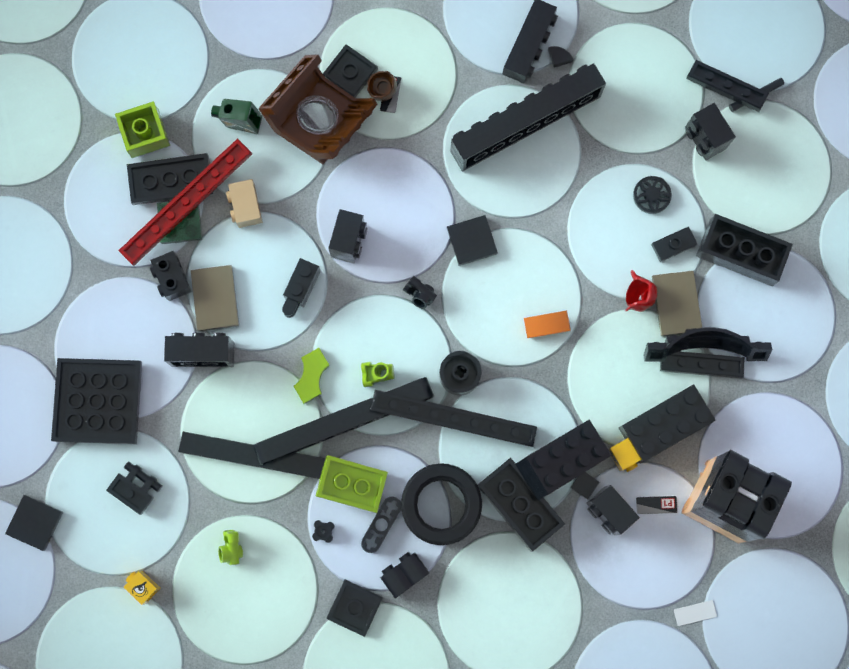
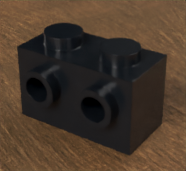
(170, 276)

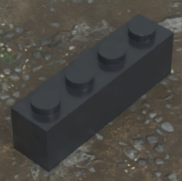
(529, 41)

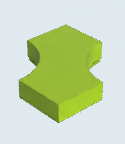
(314, 366)

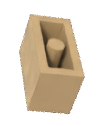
(245, 203)

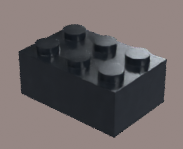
(199, 350)

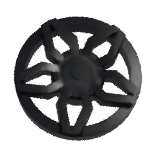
(652, 194)

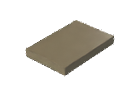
(214, 298)
(677, 302)

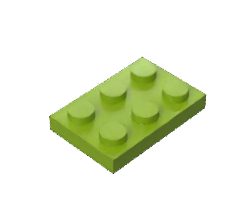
(351, 484)

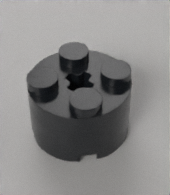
(466, 363)

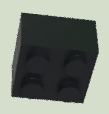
(709, 131)
(347, 236)
(612, 511)

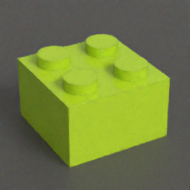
(142, 129)

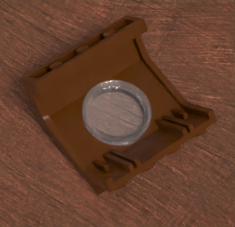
(314, 111)

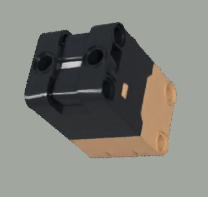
(737, 498)

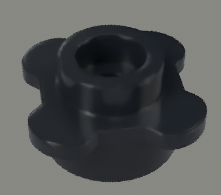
(318, 535)

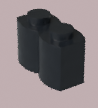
(404, 575)

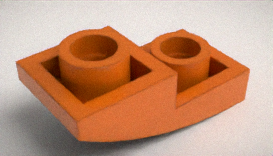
(547, 324)

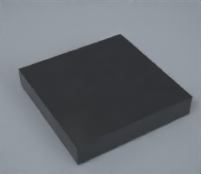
(350, 71)
(472, 240)
(34, 523)
(354, 608)

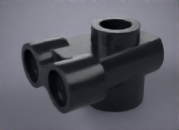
(422, 293)

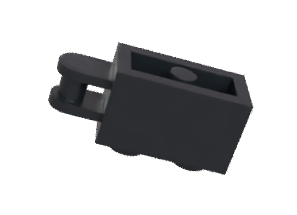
(300, 286)

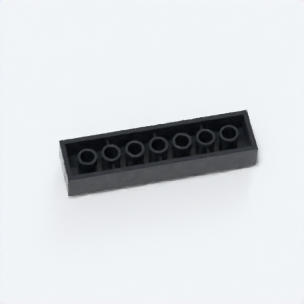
(527, 117)

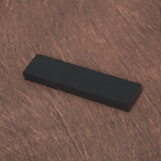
(727, 85)
(704, 364)

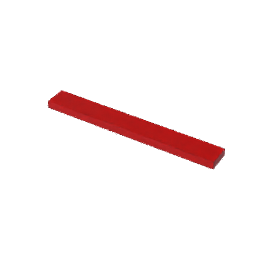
(185, 202)

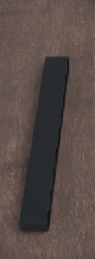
(333, 424)

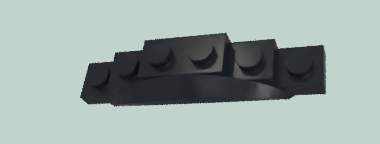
(708, 338)

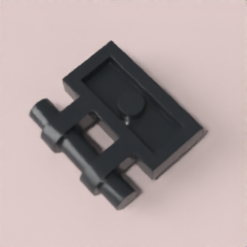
(130, 493)

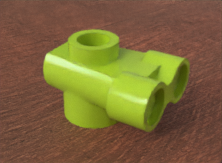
(372, 373)
(231, 550)

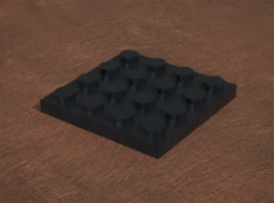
(96, 401)

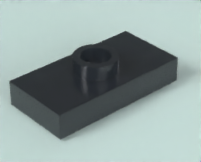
(674, 244)

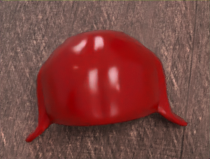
(642, 287)

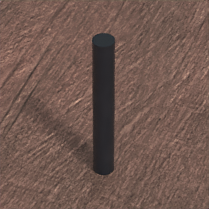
(768, 88)

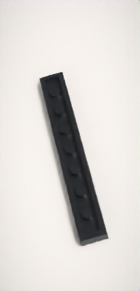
(453, 418)
(244, 454)

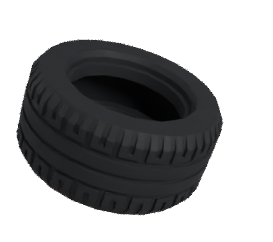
(450, 474)

